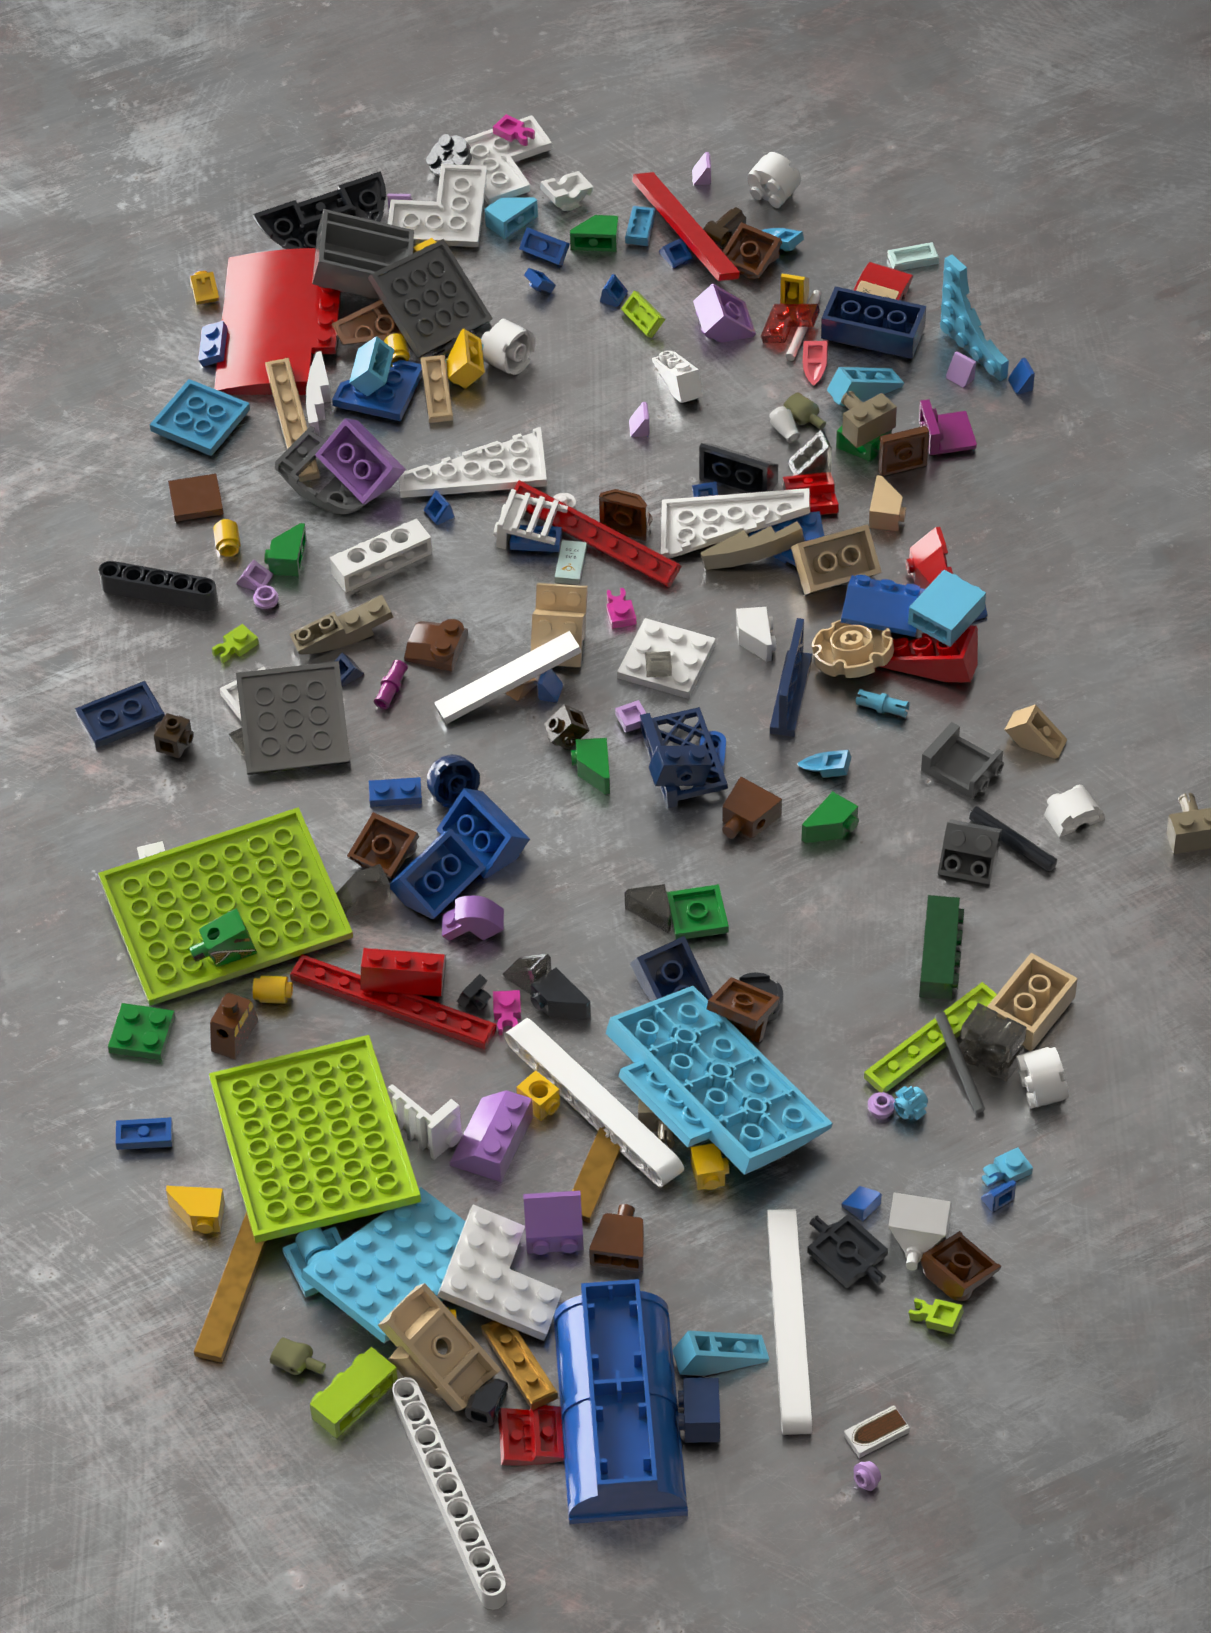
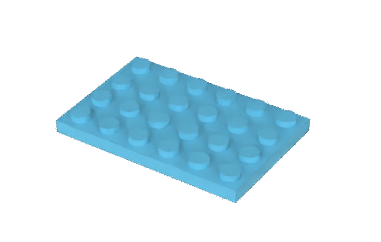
(388, 1260)

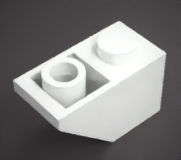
(754, 631)

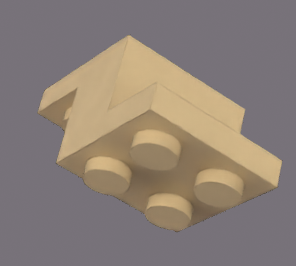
(558, 611)

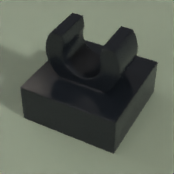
(475, 993)

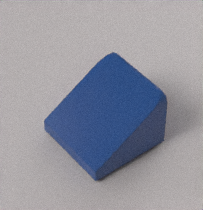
(675, 253)
(1022, 377)
(549, 686)
(1000, 1195)
(862, 1202)

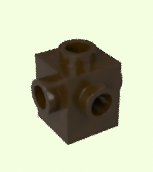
(566, 727)
(173, 735)

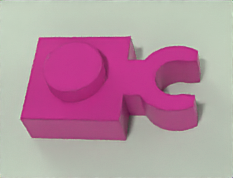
(511, 129)
(620, 610)
(506, 1008)

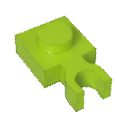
(236, 641)
(940, 1316)

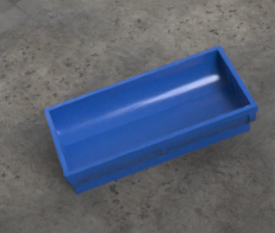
(619, 1405)

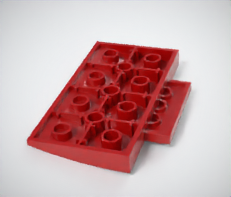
(272, 317)

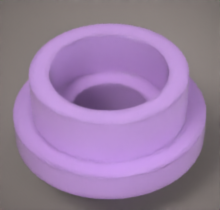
(265, 597)
(881, 1111)
(867, 1475)

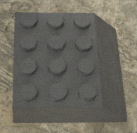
(354, 249)

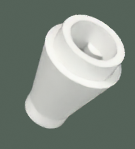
(784, 423)

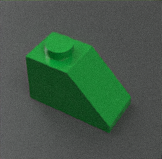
(596, 234)
(287, 552)
(592, 762)
(830, 820)

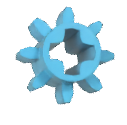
(910, 1102)

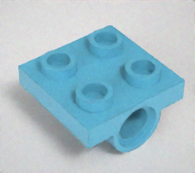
(308, 1248)

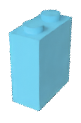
(947, 607)

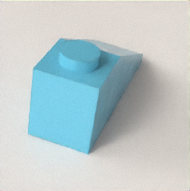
(863, 382)
(717, 1352)

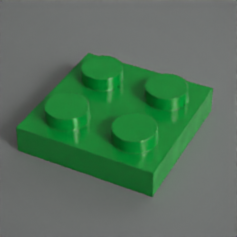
(697, 912)
(141, 1031)

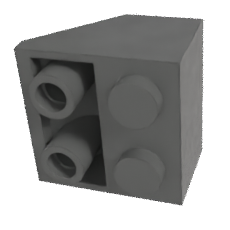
(969, 851)

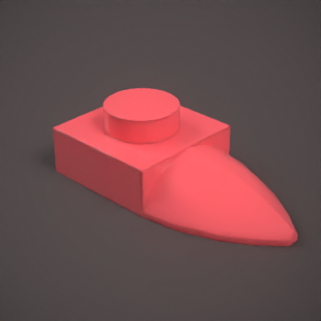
(815, 360)

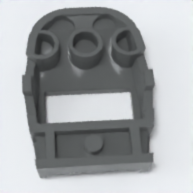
(334, 496)

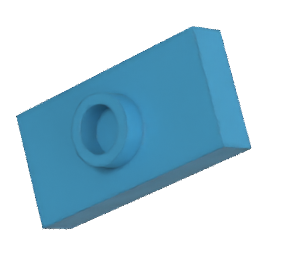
(640, 225)

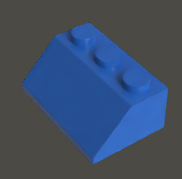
(880, 604)
(484, 830)
(437, 875)

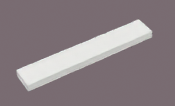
(508, 677)

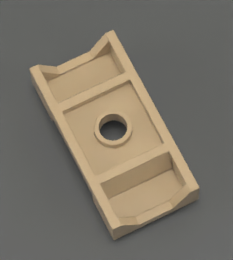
(418, 1325)

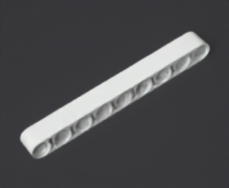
(594, 1102)
(789, 1322)
(451, 1503)

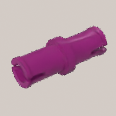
(390, 684)

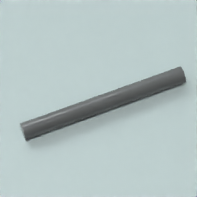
(960, 1062)

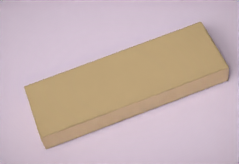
(436, 389)

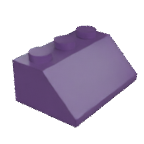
(360, 461)
(494, 1135)

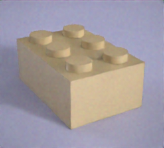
(834, 558)
(1035, 997)

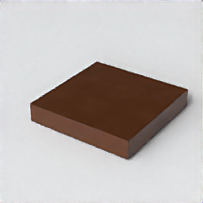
(903, 450)
(195, 497)

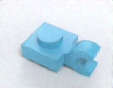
(1008, 1166)

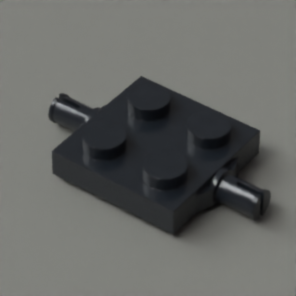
(847, 1250)

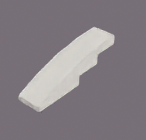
(317, 392)

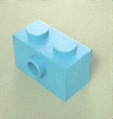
(371, 366)

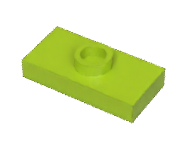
(643, 314)

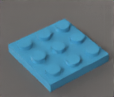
(200, 417)

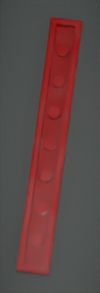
(686, 226)
(606, 539)
(399, 1005)

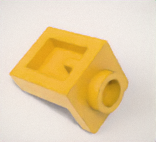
(204, 287)

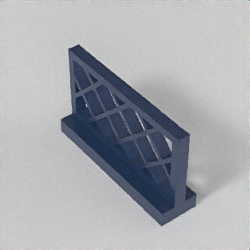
(792, 685)
(654, 737)

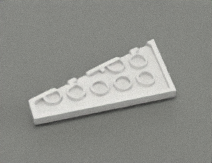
(481, 469)
(707, 520)

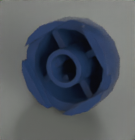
(449, 777)

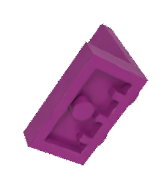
(946, 431)

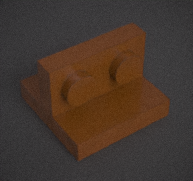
(744, 1007)

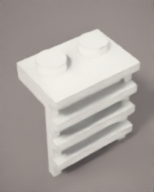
(513, 513)
(434, 1131)

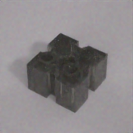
(992, 1041)

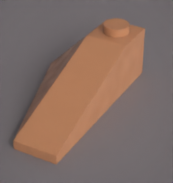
(366, 325)

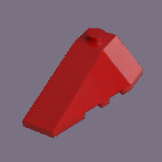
(928, 558)
(936, 660)

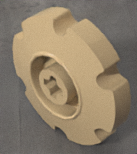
(851, 649)

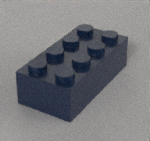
(873, 322)

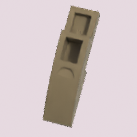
(336, 632)

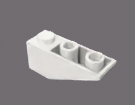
(679, 376)

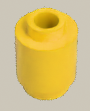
(400, 347)
(227, 537)
(272, 989)

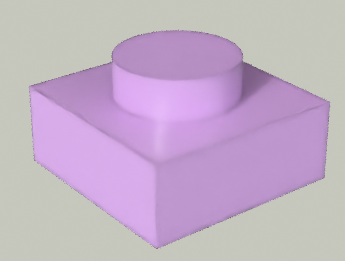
(630, 715)

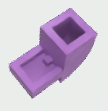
(475, 915)

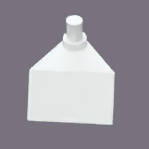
(918, 1224)

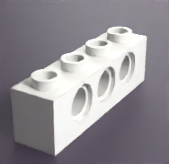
(381, 555)

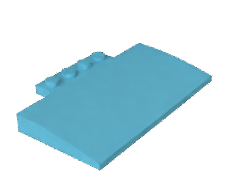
(712, 1081)

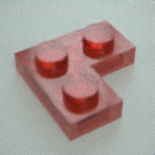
(786, 316)

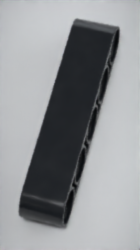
(158, 585)

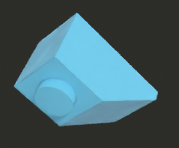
(510, 215)

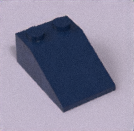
(669, 970)

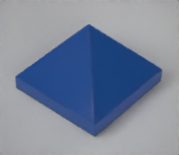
(705, 489)

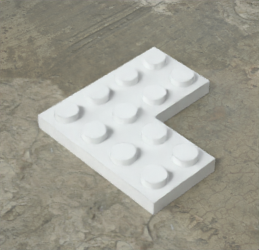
(500, 155)
(455, 214)
(485, 1284)

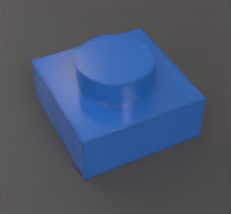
(539, 280)

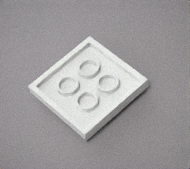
(688, 657)

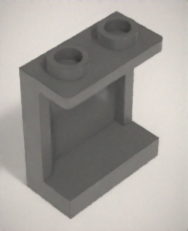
(960, 762)

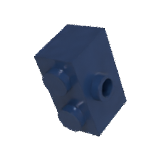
(680, 765)
(701, 1410)

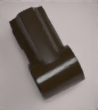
(725, 227)

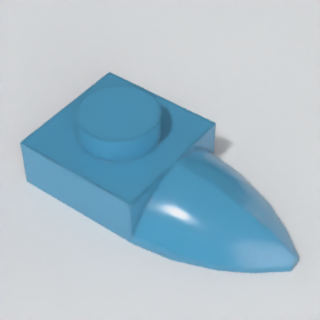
(789, 237)
(828, 763)

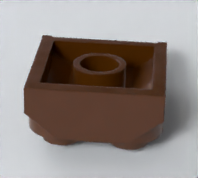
(752, 250)
(625, 513)
(436, 644)
(384, 844)
(958, 1266)

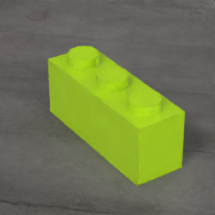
(353, 1392)

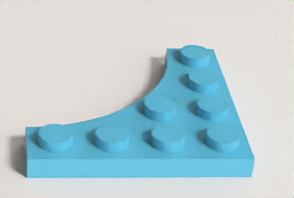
(963, 323)

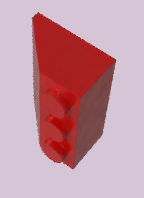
(402, 972)

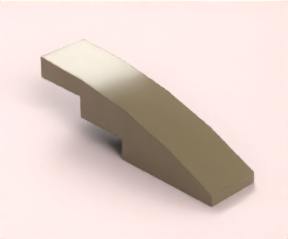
(744, 549)

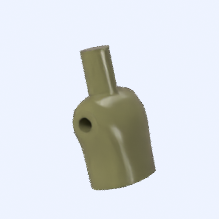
(804, 410)
(295, 1357)

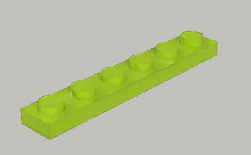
(925, 1042)

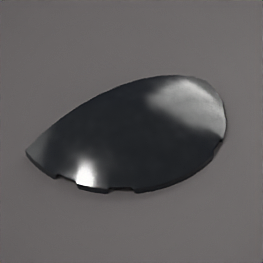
(296, 224)

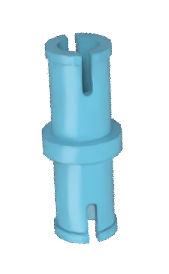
(882, 703)

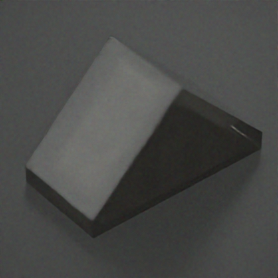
(813, 456)
(650, 904)
(528, 970)

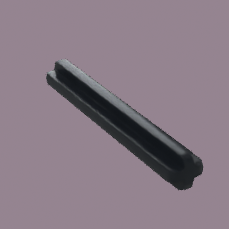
(1015, 839)

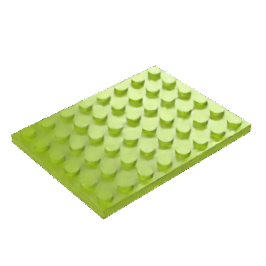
(259, 868)
(313, 1138)

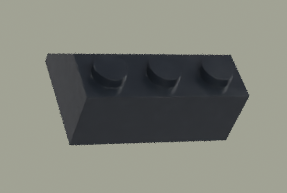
(736, 470)

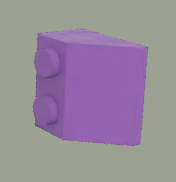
(723, 315)
(553, 1222)

